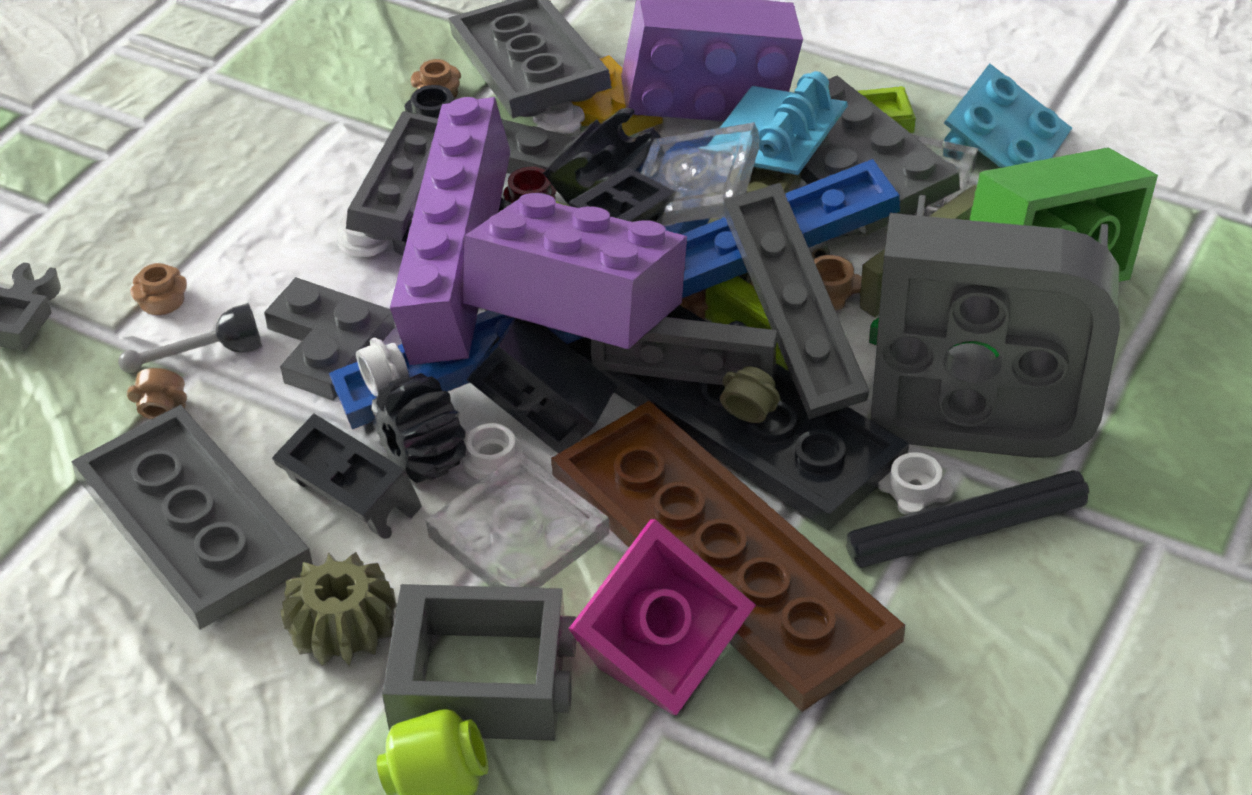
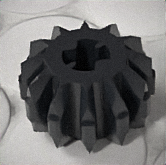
(419, 427)

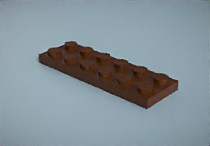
(809, 616)

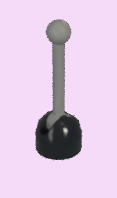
(234, 330)

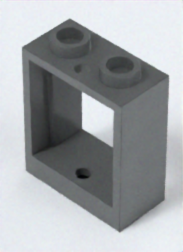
(496, 708)

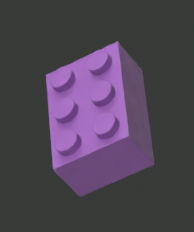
(707, 54)
(574, 269)

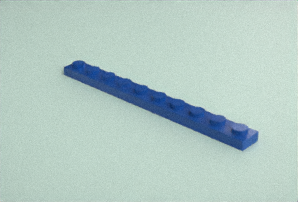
(712, 256)

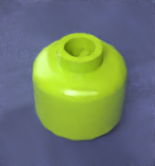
(433, 756)

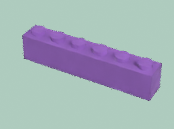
(456, 195)

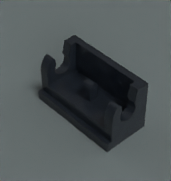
(598, 155)
(628, 197)
(543, 384)
(348, 473)

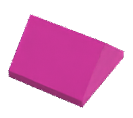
(660, 619)

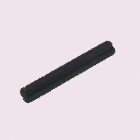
(967, 518)

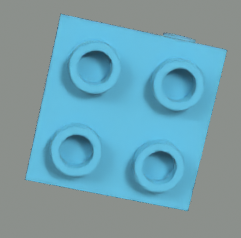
(789, 122)
(1005, 122)

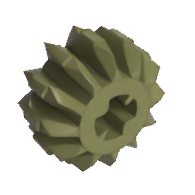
(338, 608)

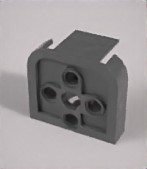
(1025, 291)

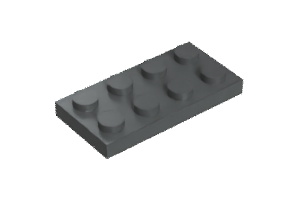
(529, 55)
(869, 134)
(191, 516)

